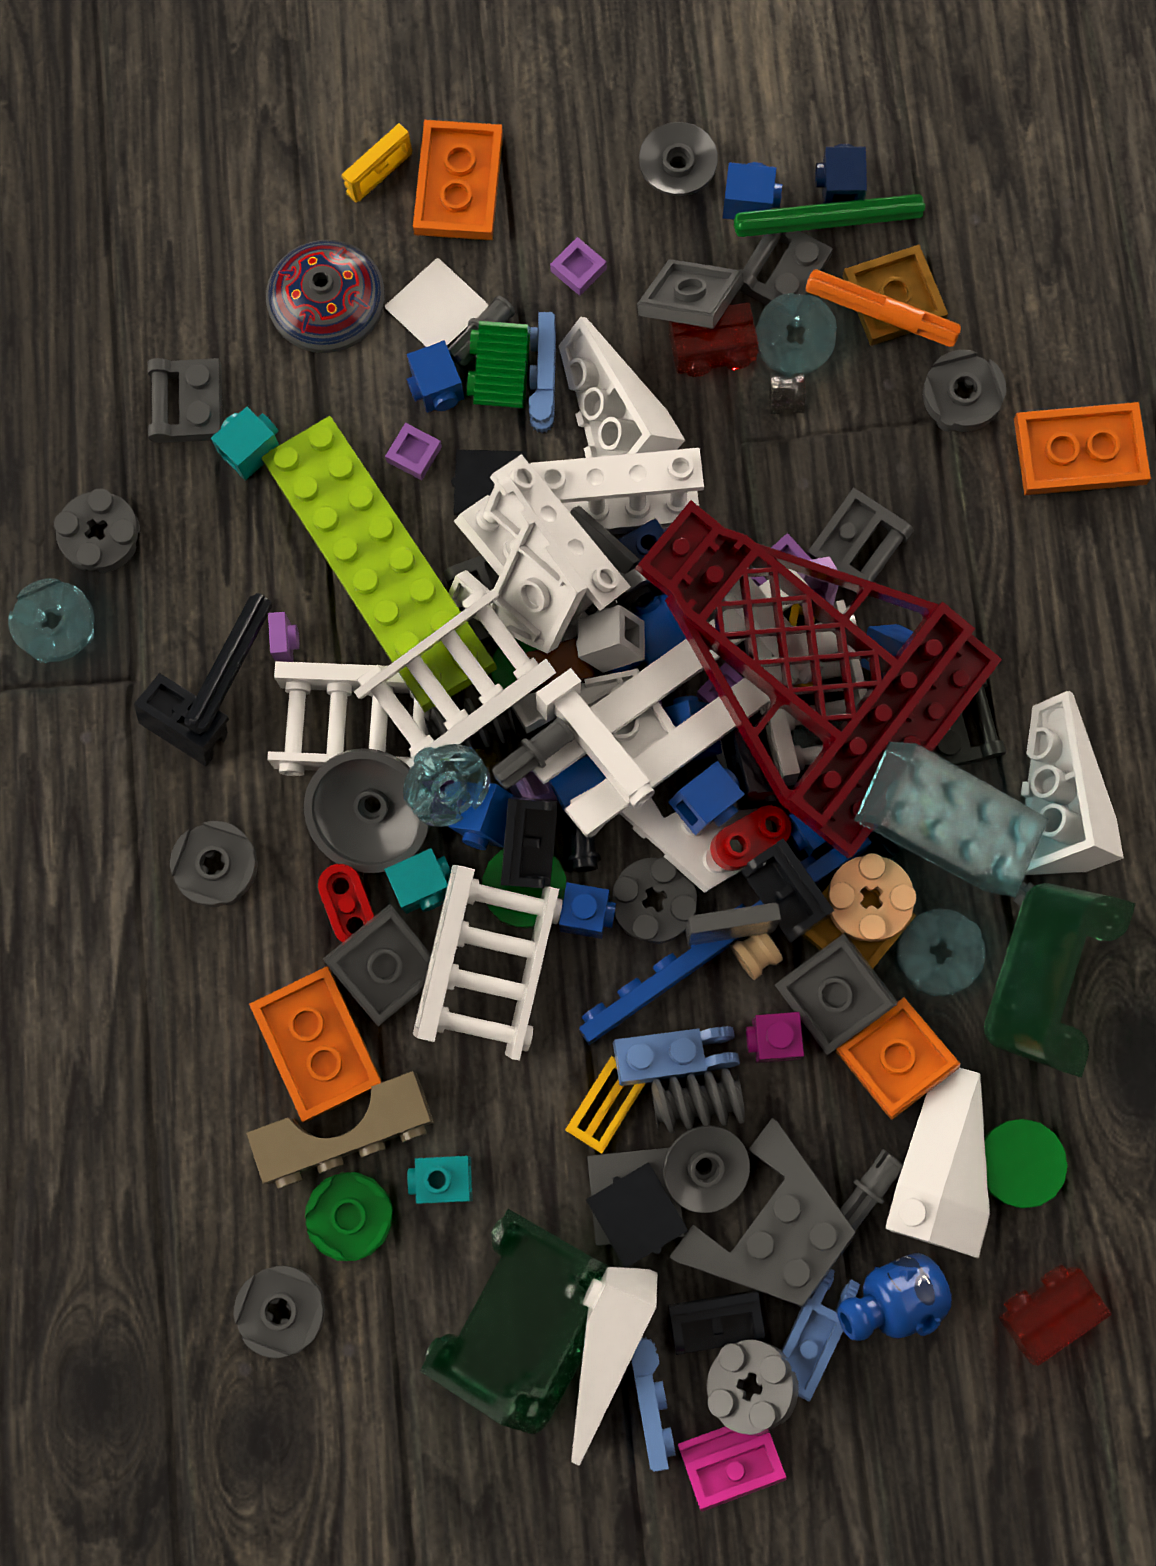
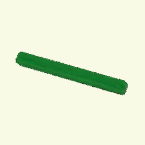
(829, 215)

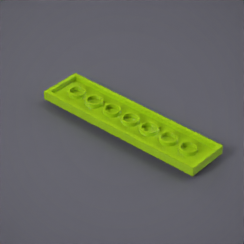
(371, 552)

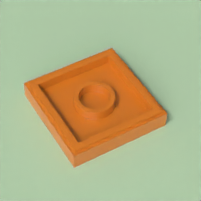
(898, 1058)

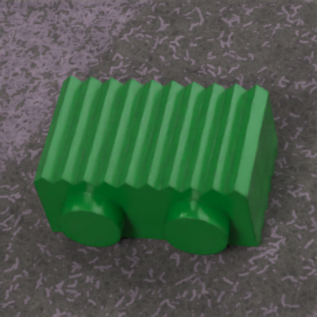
(500, 364)

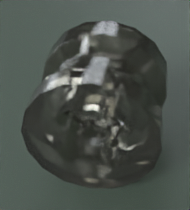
(786, 393)

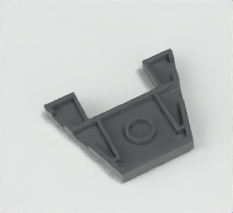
(790, 1240)

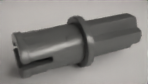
(498, 311)
(533, 753)
(871, 1188)

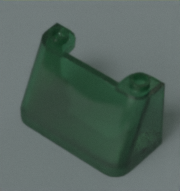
(1041, 970)
(523, 1329)

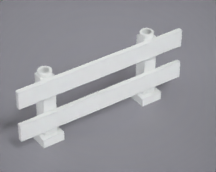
(633, 780)

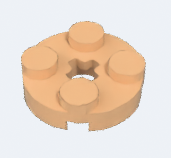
(871, 873)

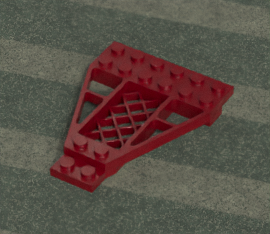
(910, 694)

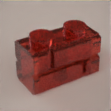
(729, 344)
(1053, 1314)

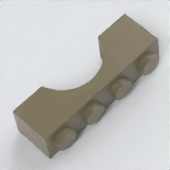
(287, 1149)

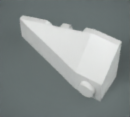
(612, 400)
(1069, 791)
(944, 1174)
(615, 1324)

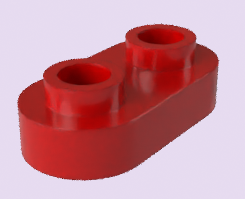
(752, 835)
(344, 907)

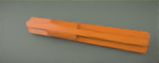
(883, 308)

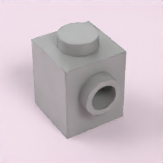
(611, 638)

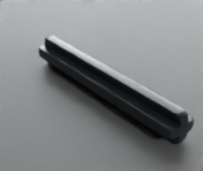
(228, 663)

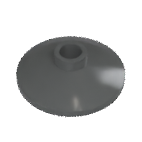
(678, 144)
(716, 1184)

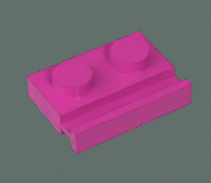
(730, 1465)

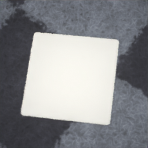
(436, 305)

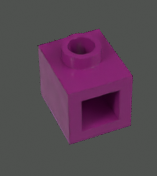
(775, 1037)

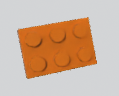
(458, 180)
(1082, 448)
(315, 1044)

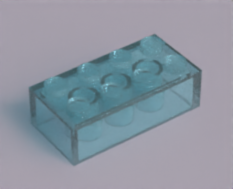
(951, 818)

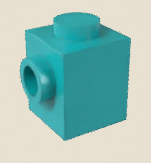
(245, 441)
(420, 881)
(441, 1179)

